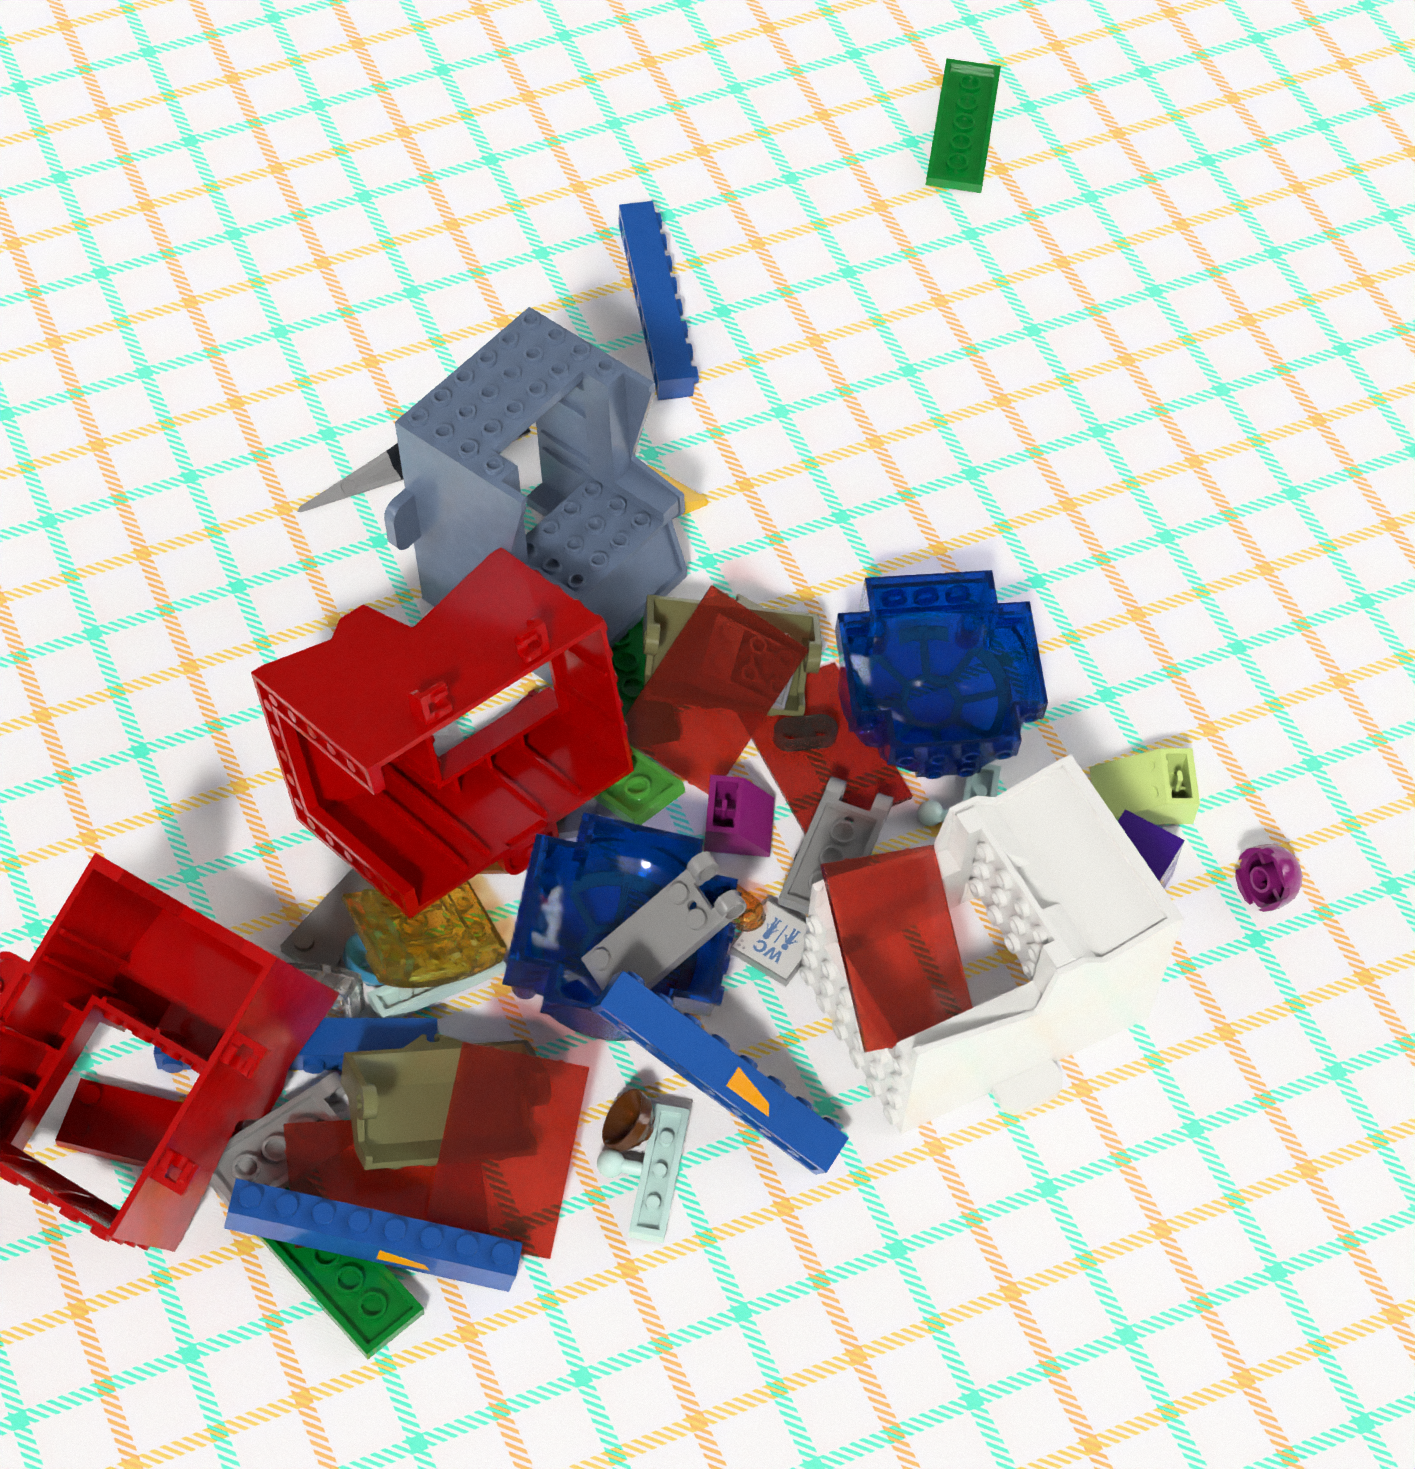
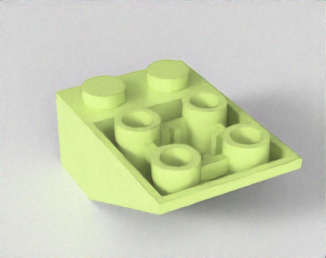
(1150, 784)

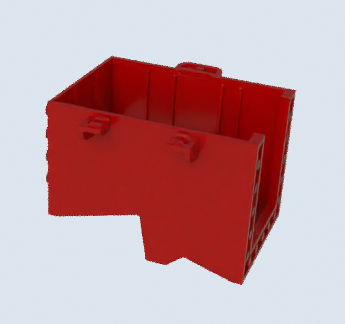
(362, 714)
(176, 982)

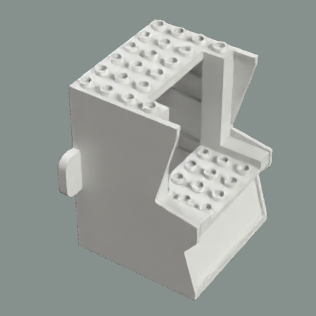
(1072, 910)

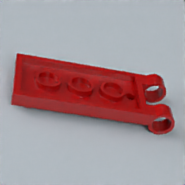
(117, 1122)

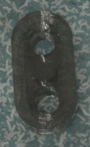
(804, 732)

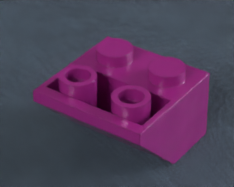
(738, 817)

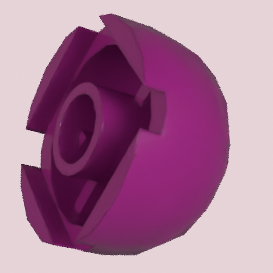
(1268, 876)

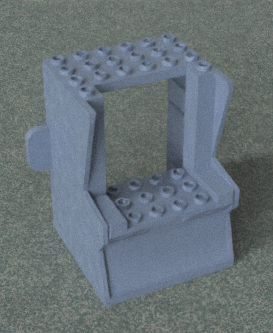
(604, 509)

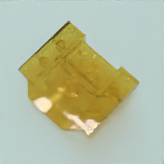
(432, 948)

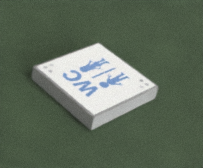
(775, 945)

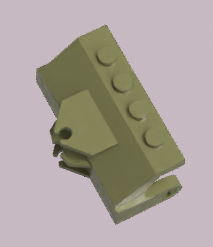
(667, 616)
(404, 1099)

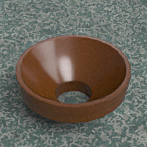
(628, 1121)

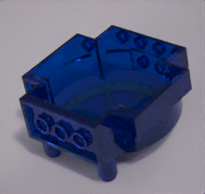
(939, 672)
(586, 891)

